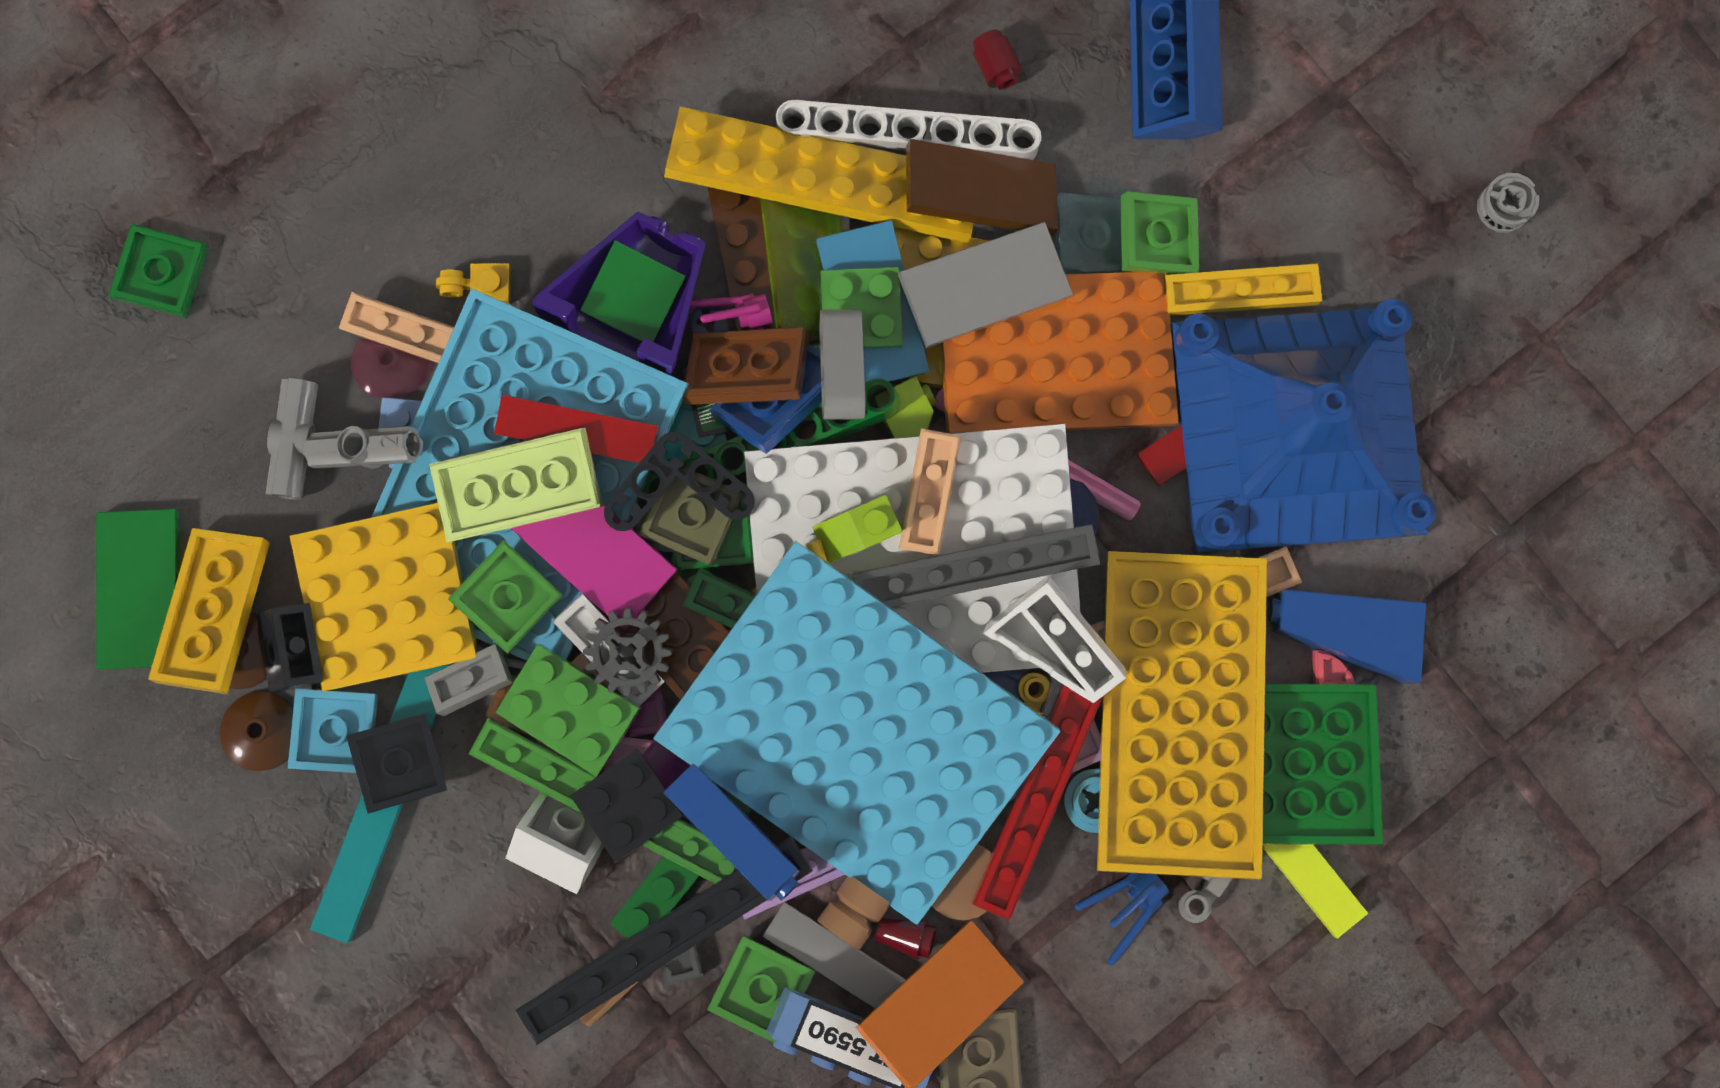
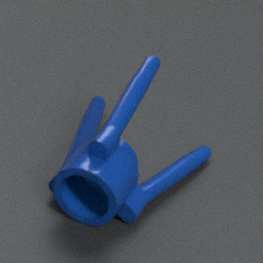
(1144, 893)

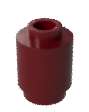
(997, 59)

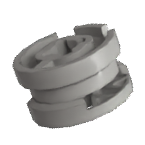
(1508, 202)

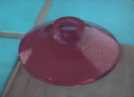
(393, 380)

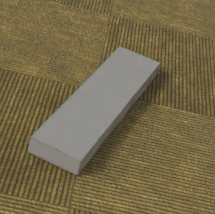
(832, 956)

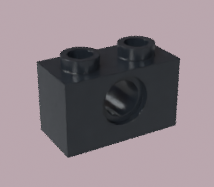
(289, 647)

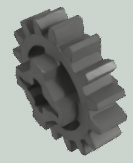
(614, 637)

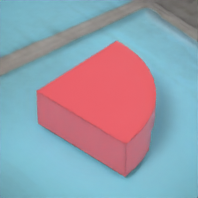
(1329, 669)

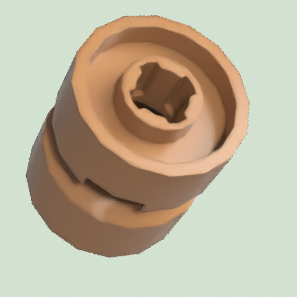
(853, 912)

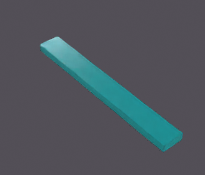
(368, 835)

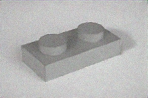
(468, 680)

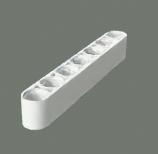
(893, 119)

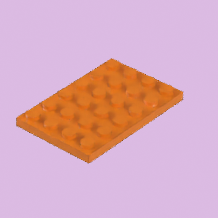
(1074, 363)

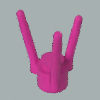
(750, 310)

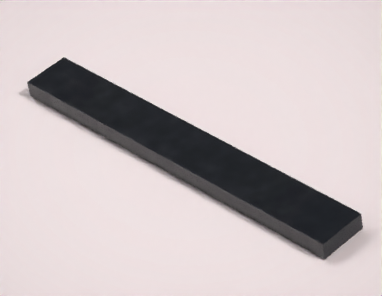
(647, 950)

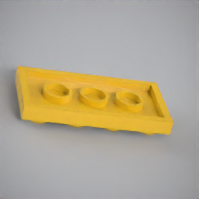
(209, 611)

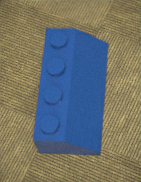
(1175, 68)

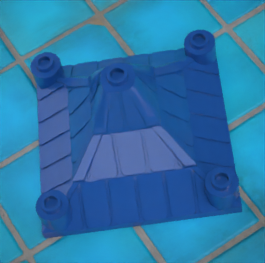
(1299, 429)

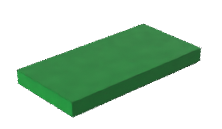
(134, 584)

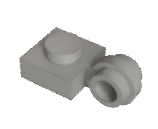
(1210, 890)

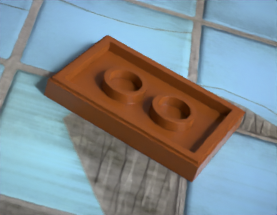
(746, 366)

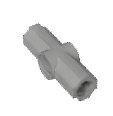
(287, 438)
(363, 447)

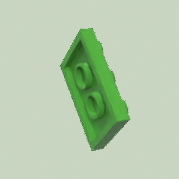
(568, 710)

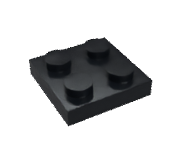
(396, 763)
(626, 805)

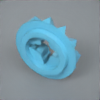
(1076, 803)

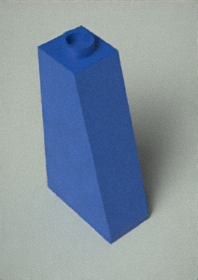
(1360, 630)
(733, 833)

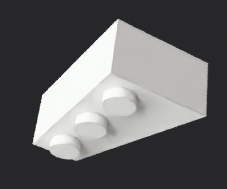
(1059, 640)

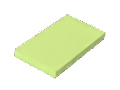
(516, 485)

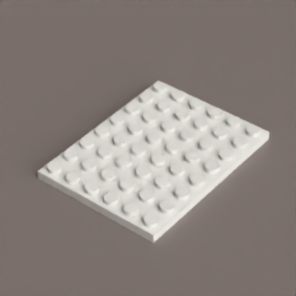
(1001, 491)

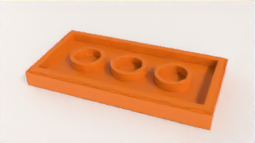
(939, 1005)

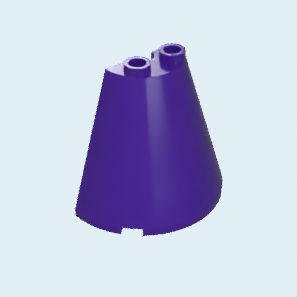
(650, 236)

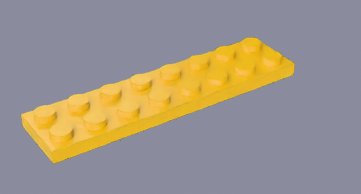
(798, 171)

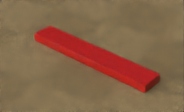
(1035, 806)

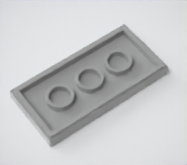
(985, 284)

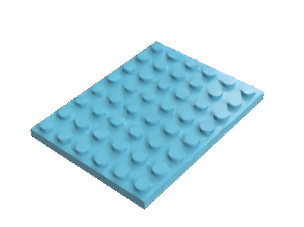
(524, 357)
(856, 732)

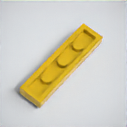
(1243, 289)

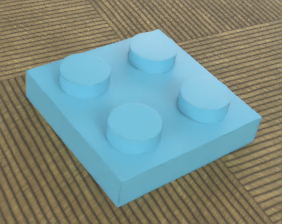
(321, 728)

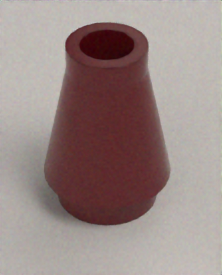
(907, 936)

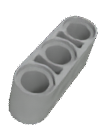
(842, 364)

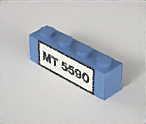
(830, 1038)

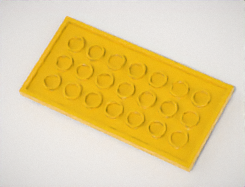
(1187, 719)

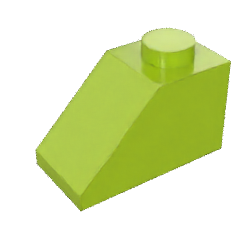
(914, 410)
(857, 528)

